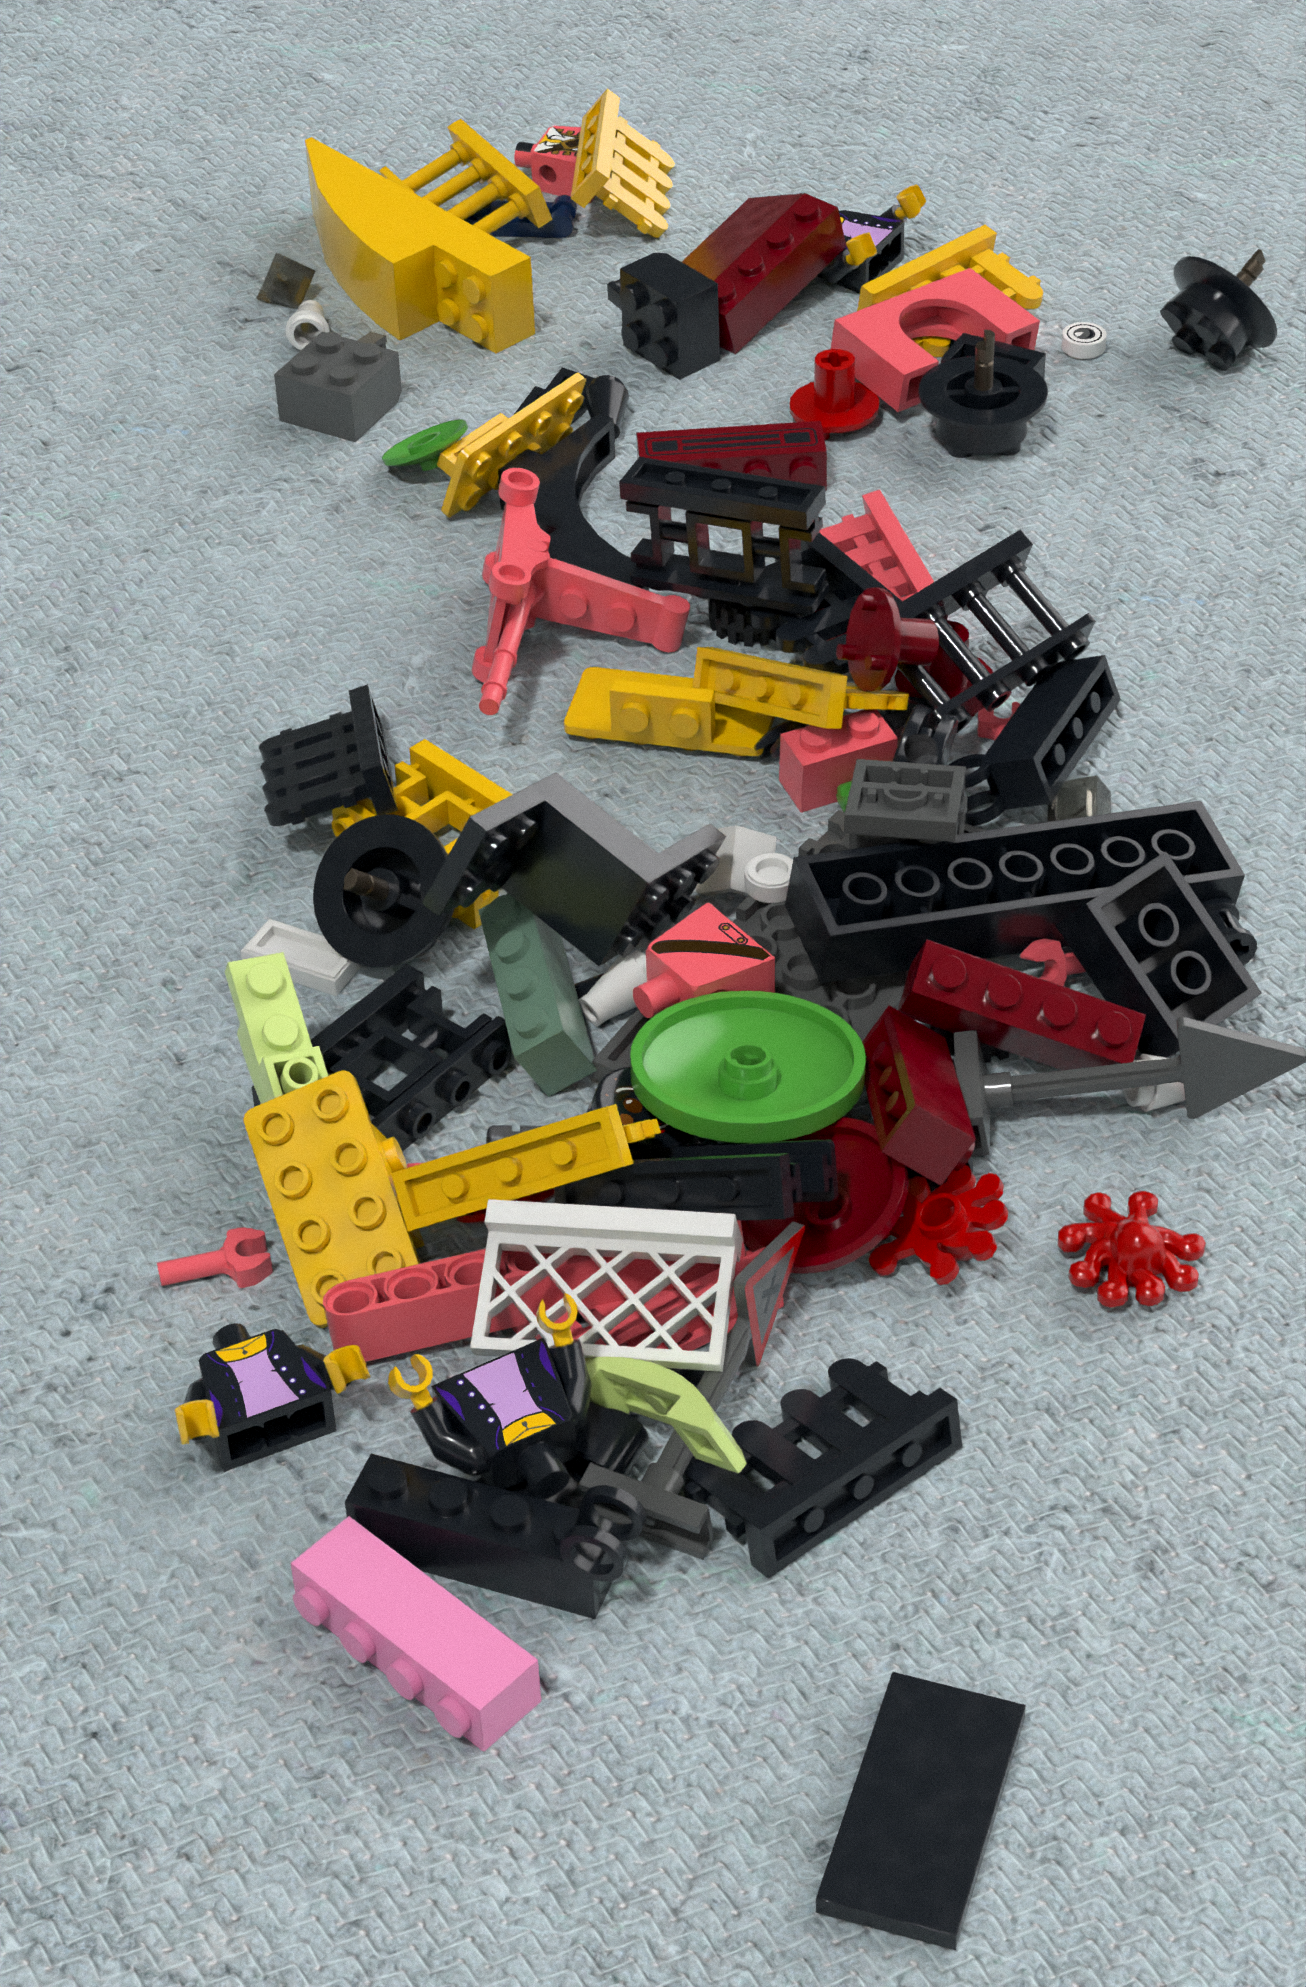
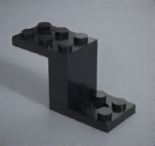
(575, 869)

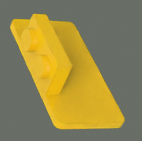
(480, 454)
(660, 712)
(331, 1186)

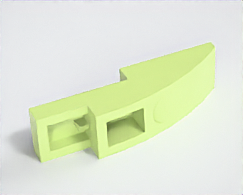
(272, 1027)

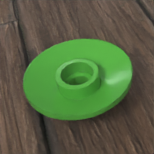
(425, 445)

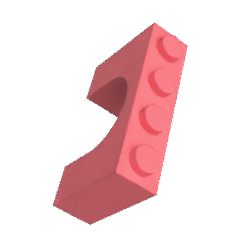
(946, 308)

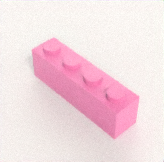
(416, 1634)

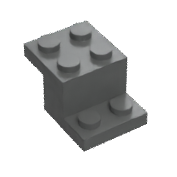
(904, 803)

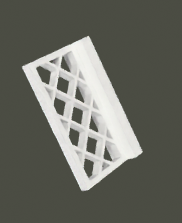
(616, 1233)

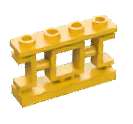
(453, 794)

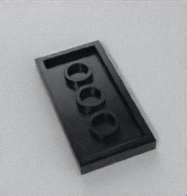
(921, 1810)

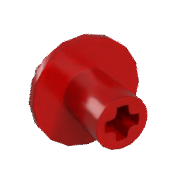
(835, 395)

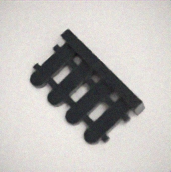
(810, 632)
(328, 765)
(840, 1485)

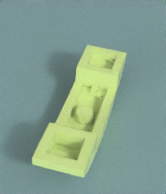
(666, 1397)

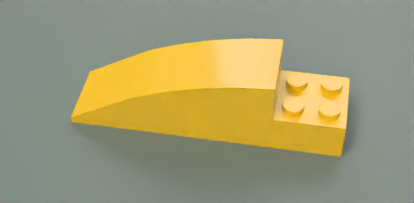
(414, 260)

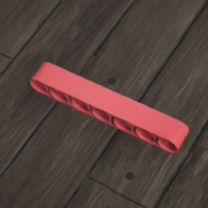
(439, 1299)

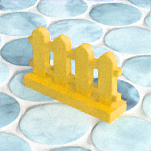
(621, 167)
(968, 251)
(786, 688)
(518, 1166)

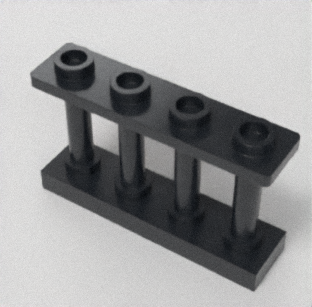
(967, 590)

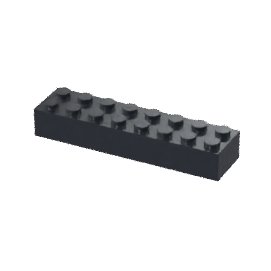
(990, 888)

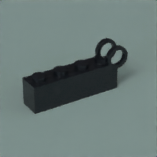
(1042, 739)
(497, 1535)

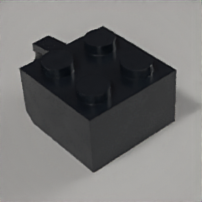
(668, 314)

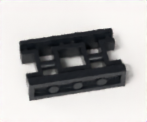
(730, 502)
(373, 1034)
(733, 1178)

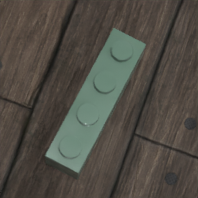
(537, 995)

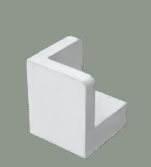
(735, 853)

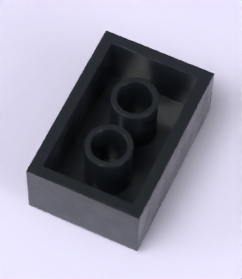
(1158, 954)

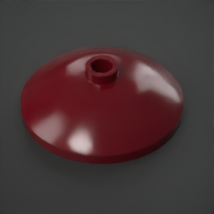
(867, 1207)

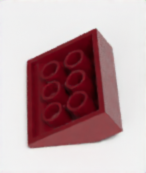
(766, 259)

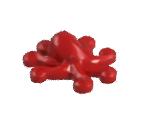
(945, 1225)
(1131, 1251)

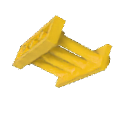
(485, 165)

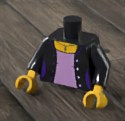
(872, 242)
(264, 1394)
(509, 1414)

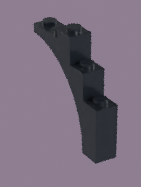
(564, 477)

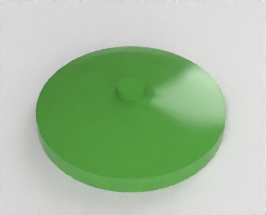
(747, 1066)

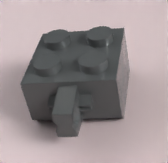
(339, 385)

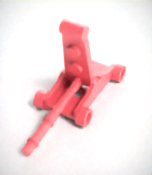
(533, 586)

